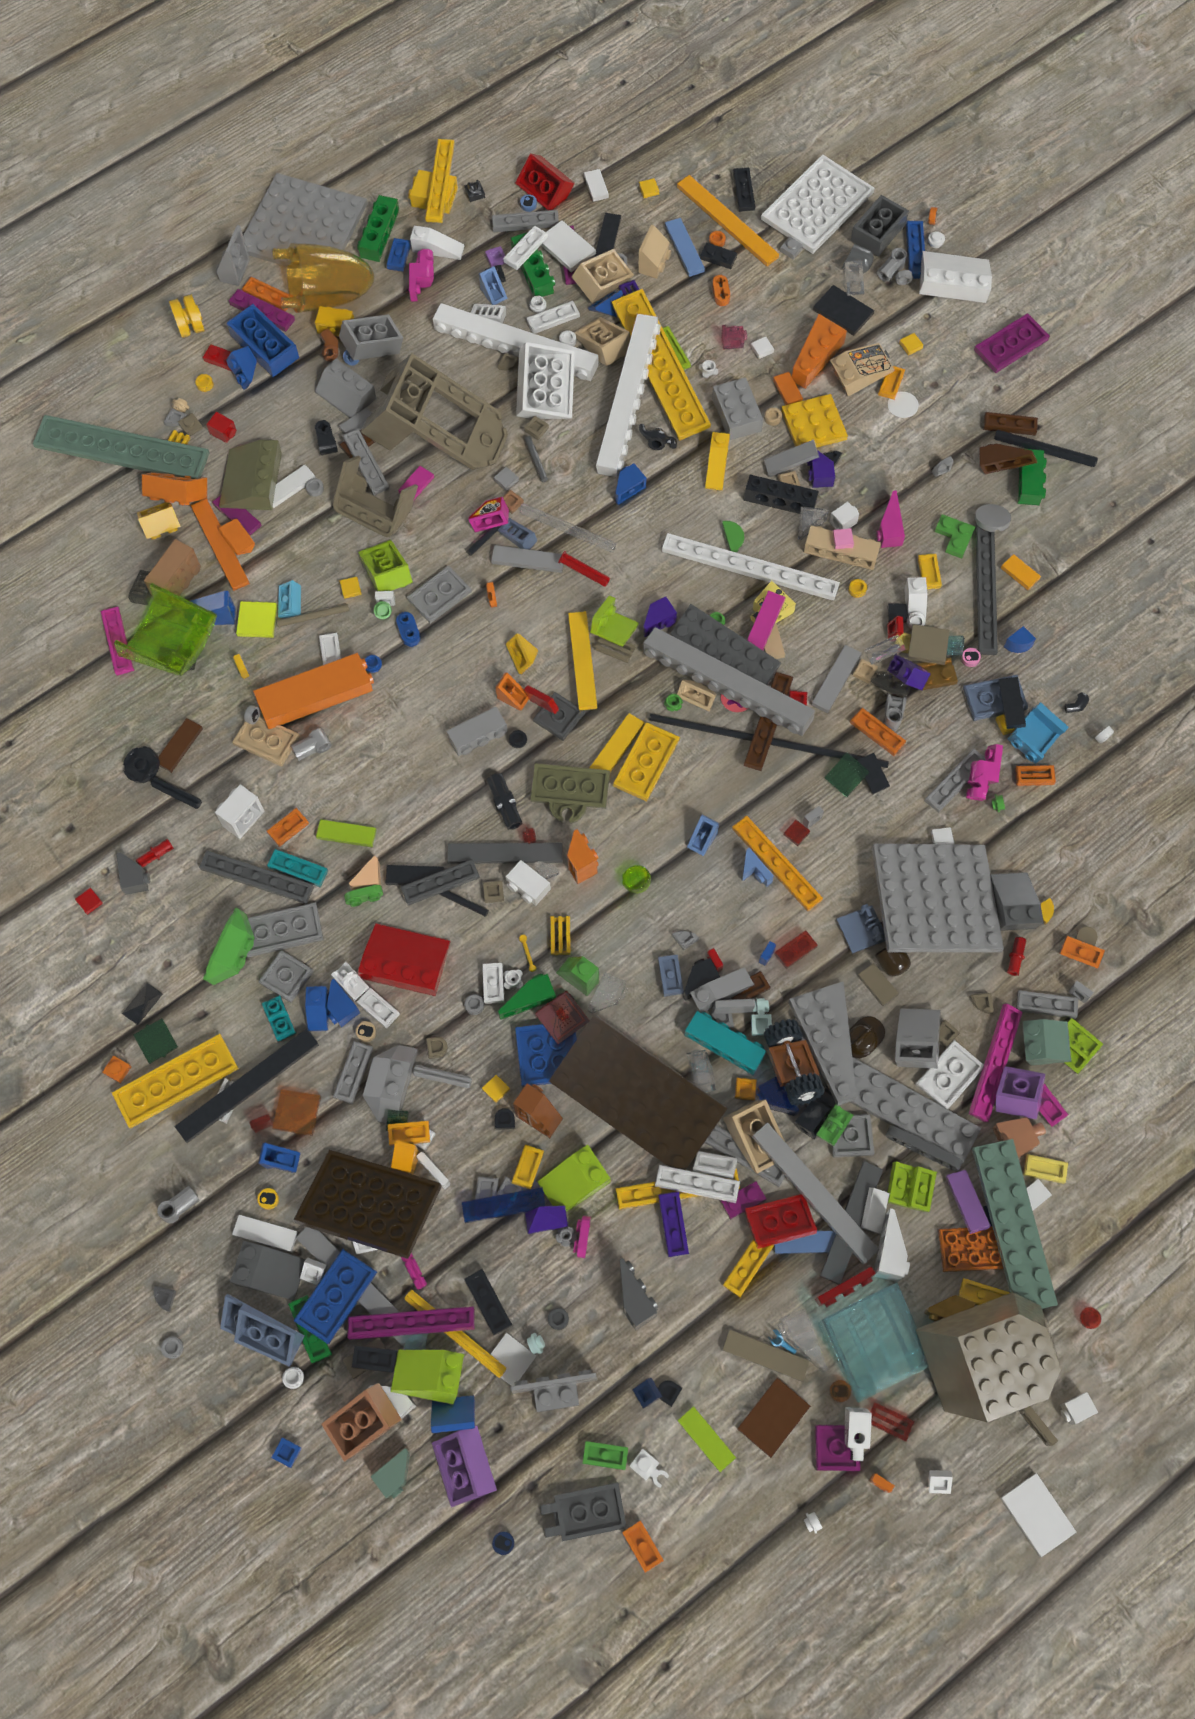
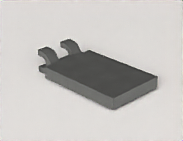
(586, 1512)

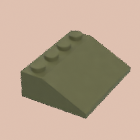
(251, 476)

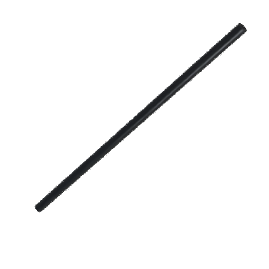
(748, 736)

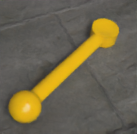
(523, 938)

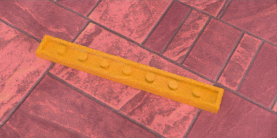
(728, 220)

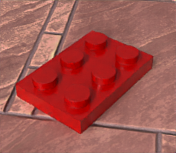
(780, 1221)

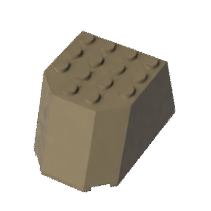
(991, 1358)

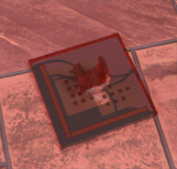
(562, 1017)

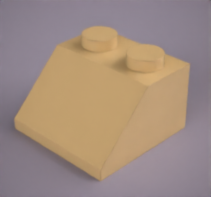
(653, 253)

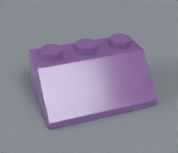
(464, 1466)

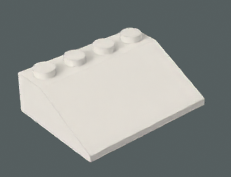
(955, 277)
(545, 382)

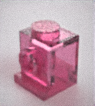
(733, 337)

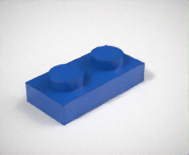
(398, 254)

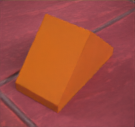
(511, 692)

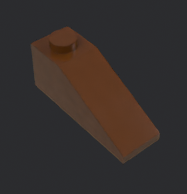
(1003, 457)

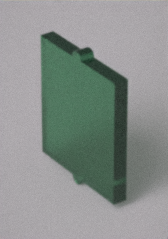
(155, 1041)

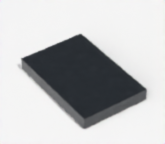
(843, 310)

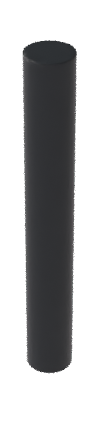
(483, 539)
(466, 903)

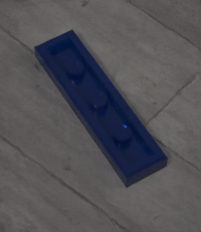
(502, 1205)

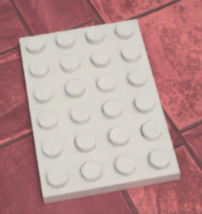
(817, 203)

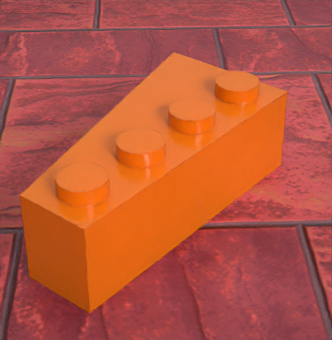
(818, 350)

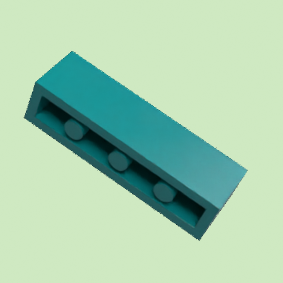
(725, 1043)

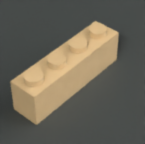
(821, 544)

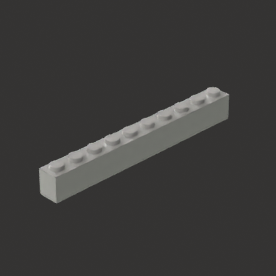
(728, 681)

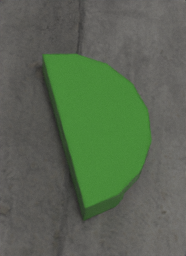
(734, 535)

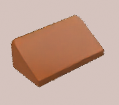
(237, 537)

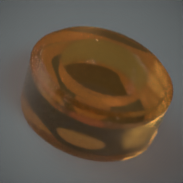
(840, 1391)

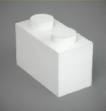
(527, 883)

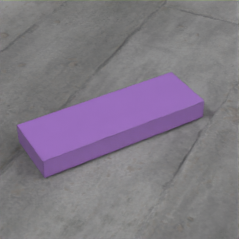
(967, 1201)

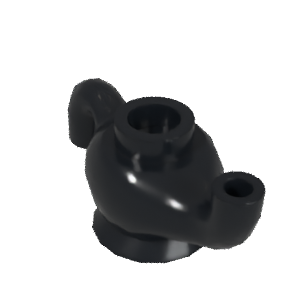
(657, 438)

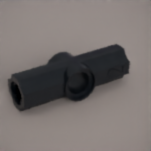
(504, 801)

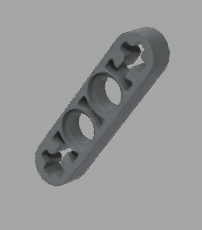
(924, 1148)

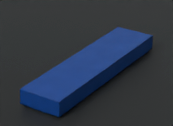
(915, 246)

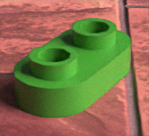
(370, 893)

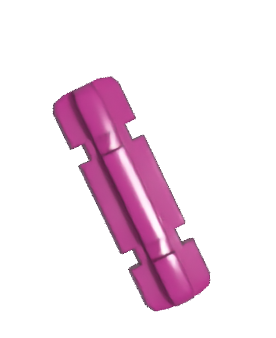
(414, 1272)

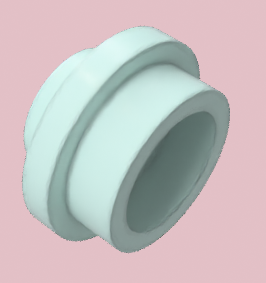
(536, 1343)

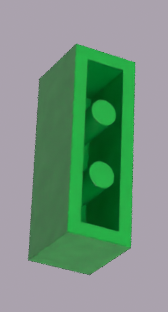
(1032, 480)

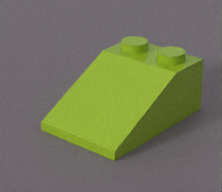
(386, 566)
(575, 1179)
(428, 1374)

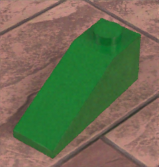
(532, 995)

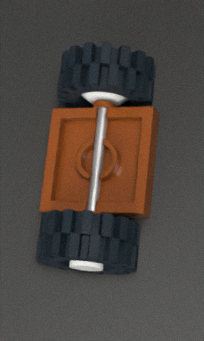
(793, 1062)

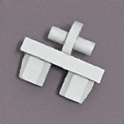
(350, 981)

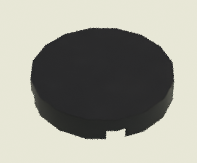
(141, 764)

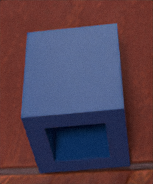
(1020, 641)

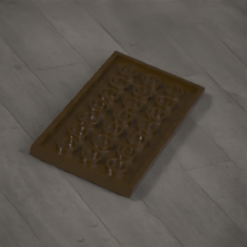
(638, 1094)

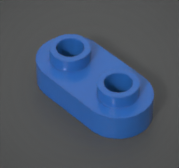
(408, 627)

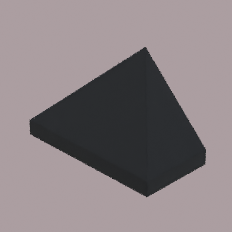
(142, 1003)

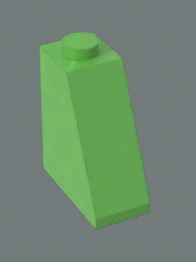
(580, 974)

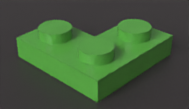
(958, 532)

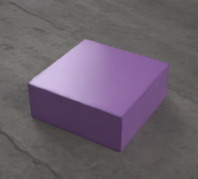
(495, 256)

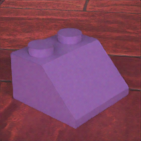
(1020, 1092)

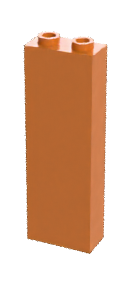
(314, 690)

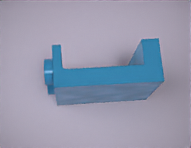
(1039, 734)

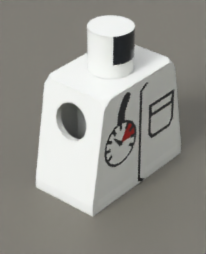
(857, 1421)

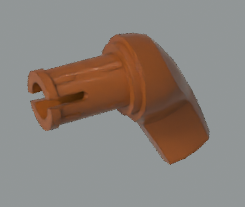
(330, 349)

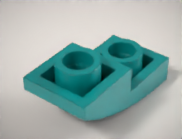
(279, 1018)

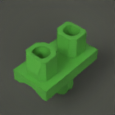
(834, 1125)

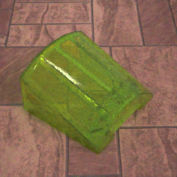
(169, 634)

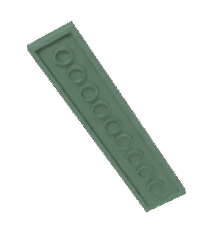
(120, 448)

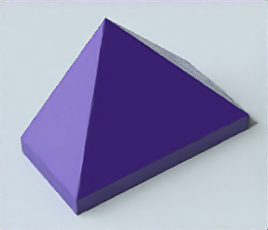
(546, 1219)

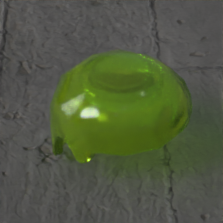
(636, 879)

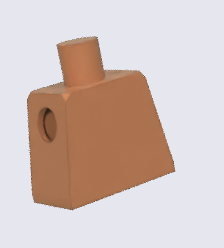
(1022, 1132)

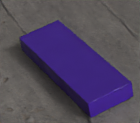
(673, 1224)

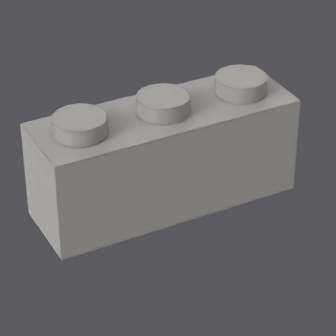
(477, 731)

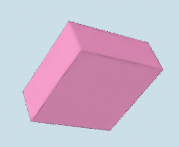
(843, 538)

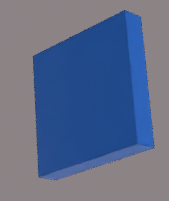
(454, 1416)

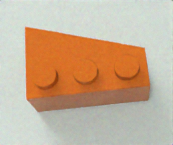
(173, 488)

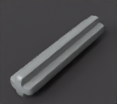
(442, 1076)

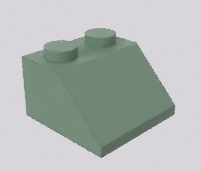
(1046, 1041)

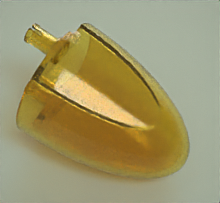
(322, 276)

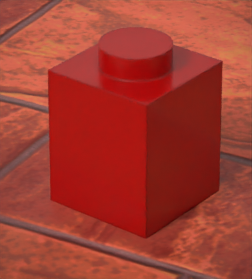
(221, 427)

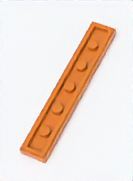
(220, 547)

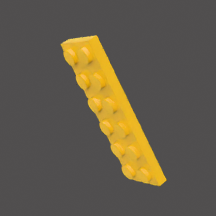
(175, 1081)

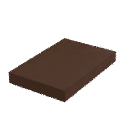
(773, 1417)

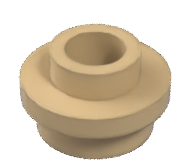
(180, 405)

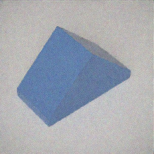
(492, 286)
(703, 835)

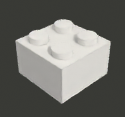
(239, 811)

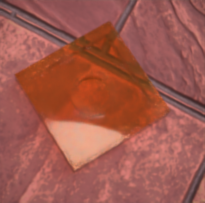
(296, 1112)

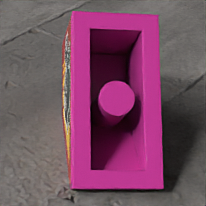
(490, 515)

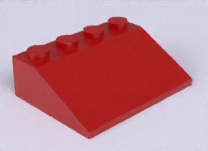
(404, 959)

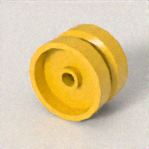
(187, 315)

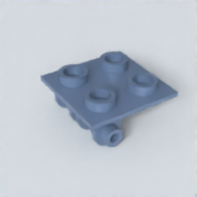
(862, 928)

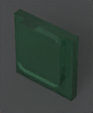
(847, 774)

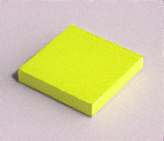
(256, 619)

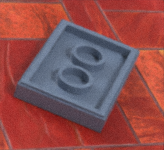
(985, 699)

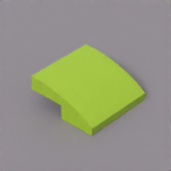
(1082, 1046)
(911, 1186)

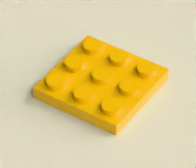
(814, 420)

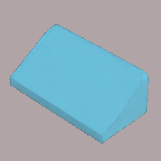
(289, 599)

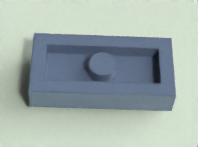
(670, 975)

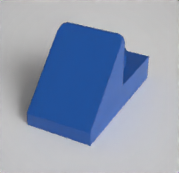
(279, 1158)

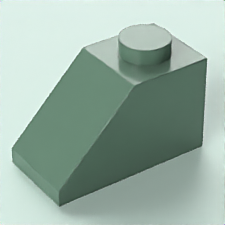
(393, 1475)

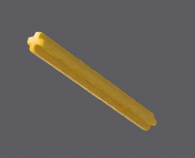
(461, 1338)

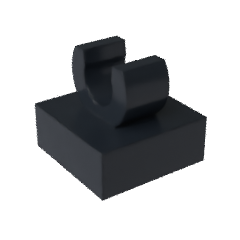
(474, 191)

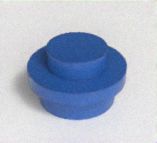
(373, 663)

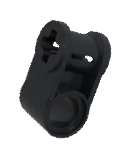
(325, 438)

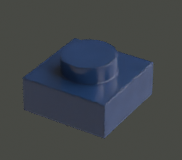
(647, 1393)

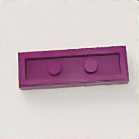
(247, 520)

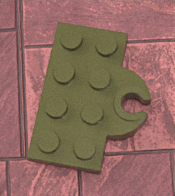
(570, 789)

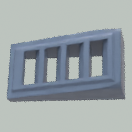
(525, 542)

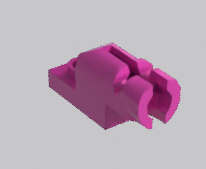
(421, 273)
(984, 773)

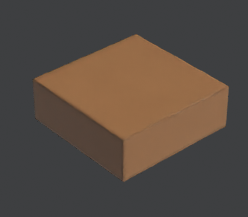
(512, 501)

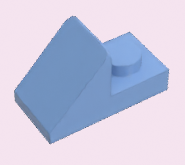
(754, 865)

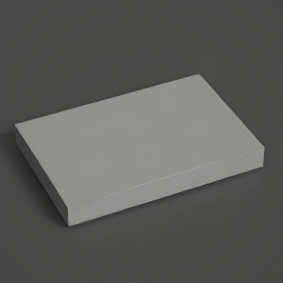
(439, 594)

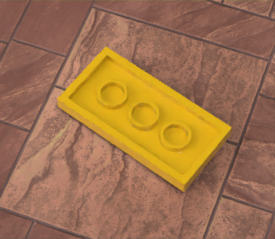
(646, 761)

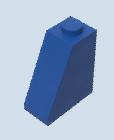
(220, 604)

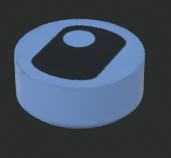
(528, 203)

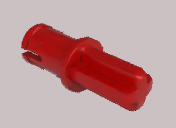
(155, 853)
(1016, 956)

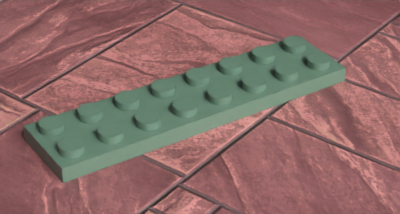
(1014, 1222)

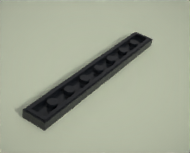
(246, 1086)

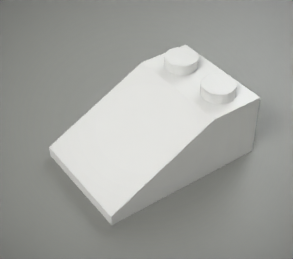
(892, 1254)

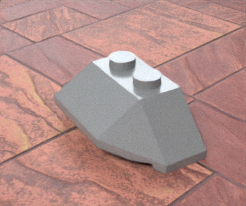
(389, 1080)

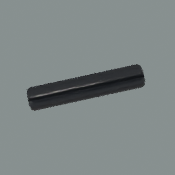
(176, 792)

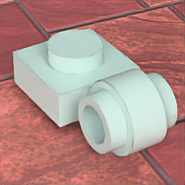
(760, 1021)

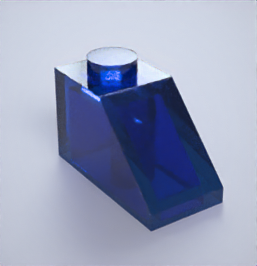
(776, 1097)

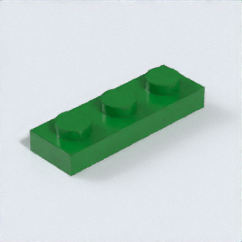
(314, 1346)

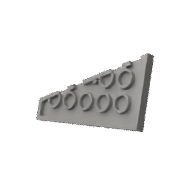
(826, 1030)

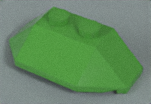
(230, 949)

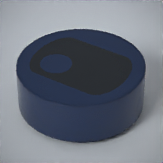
(503, 1543)

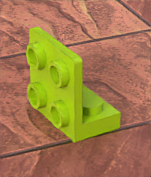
(611, 625)

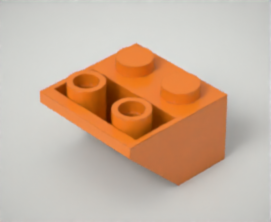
(580, 859)

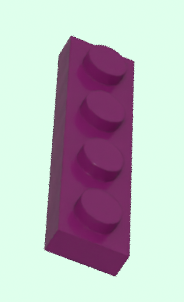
(242, 300)

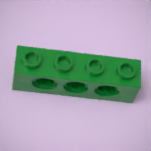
(378, 228)
(536, 272)

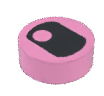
(971, 657)

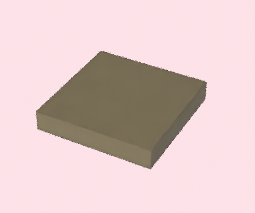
(928, 644)

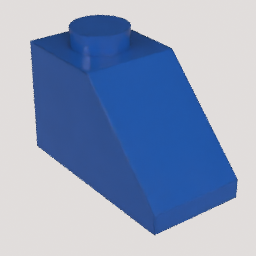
(629, 483)
(340, 1005)
(316, 1008)

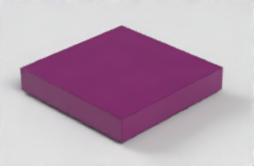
(831, 1449)

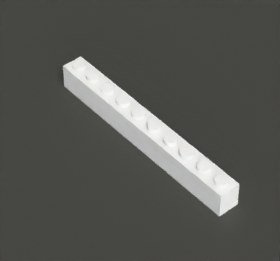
(505, 337)
(627, 395)

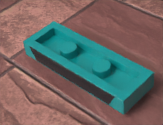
(297, 868)

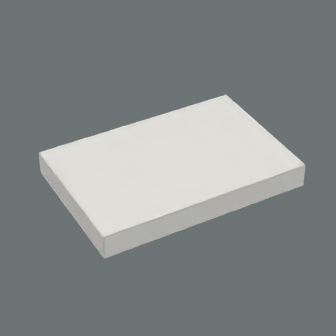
(567, 246)
(954, 1074)
(1038, 1515)

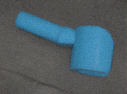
(779, 1341)

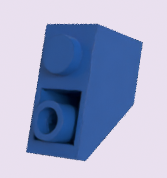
(243, 365)

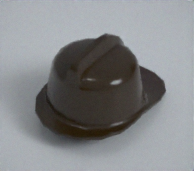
(866, 1036)

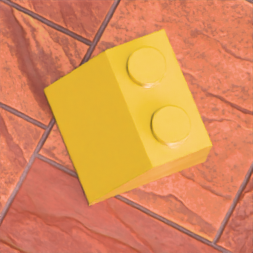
(158, 520)

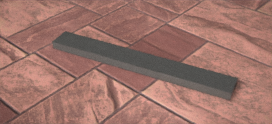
(986, 592)

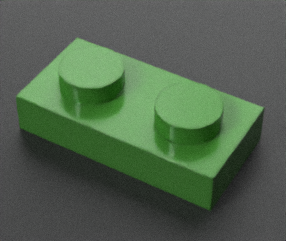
(605, 1455)

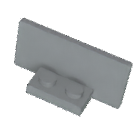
(555, 1393)

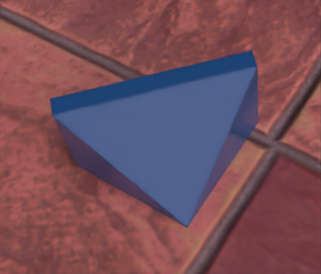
(604, 305)

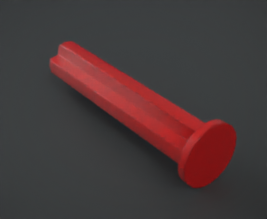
(584, 569)

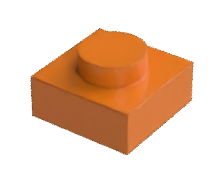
(116, 1069)

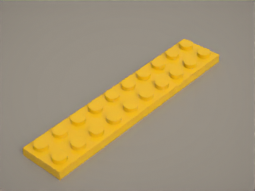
(665, 371)

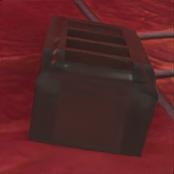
(133, 595)

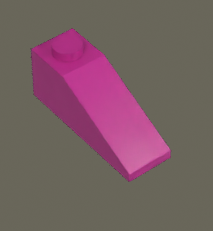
(891, 527)

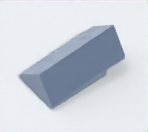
(260, 1331)

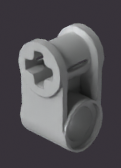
(894, 709)

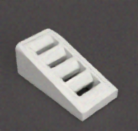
(499, 310)

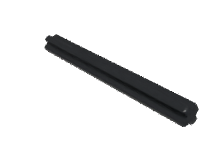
(1049, 449)

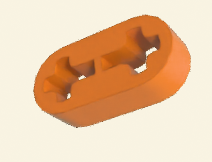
(717, 290)

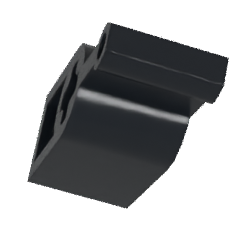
(815, 1114)

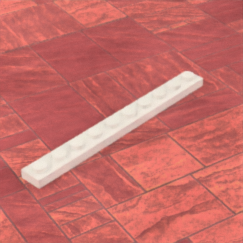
(750, 566)

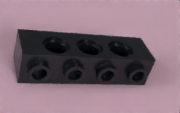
(779, 494)

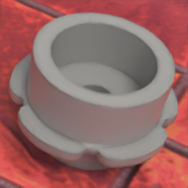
(566, 1241)

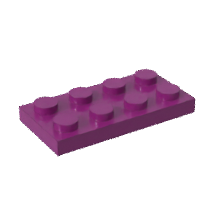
(1011, 343)

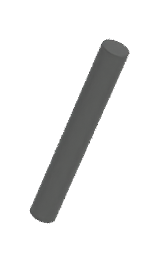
(536, 459)

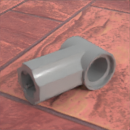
(892, 265)
(315, 742)
(179, 1203)

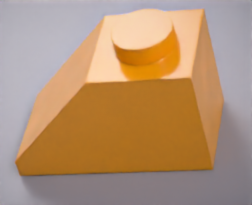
(405, 1157)

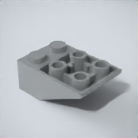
(918, 1038)

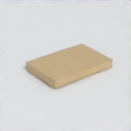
(268, 744)

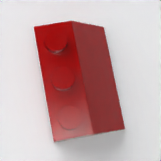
(544, 182)

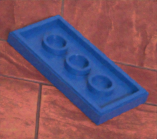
(335, 1296)

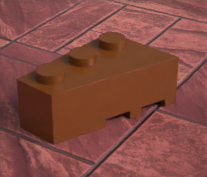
(536, 1110)

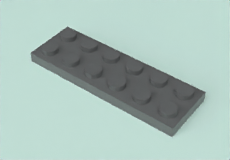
(724, 644)

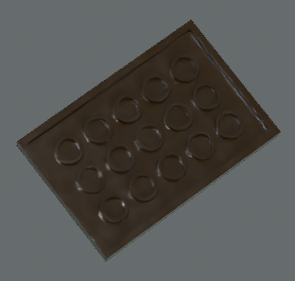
(368, 1203)

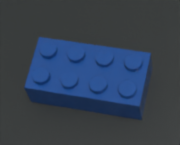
(266, 341)

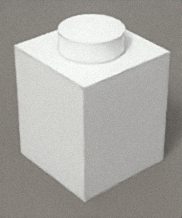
(844, 516)
(1078, 1409)

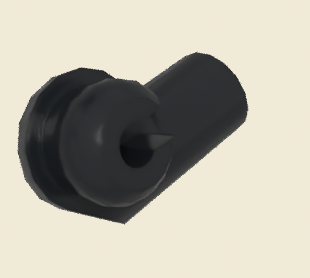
(1079, 705)

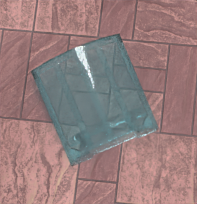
(875, 1342)

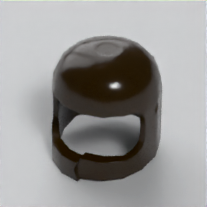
(893, 962)

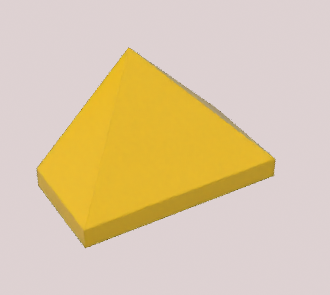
(522, 652)

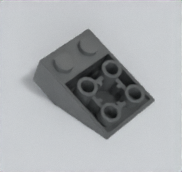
(637, 1306)

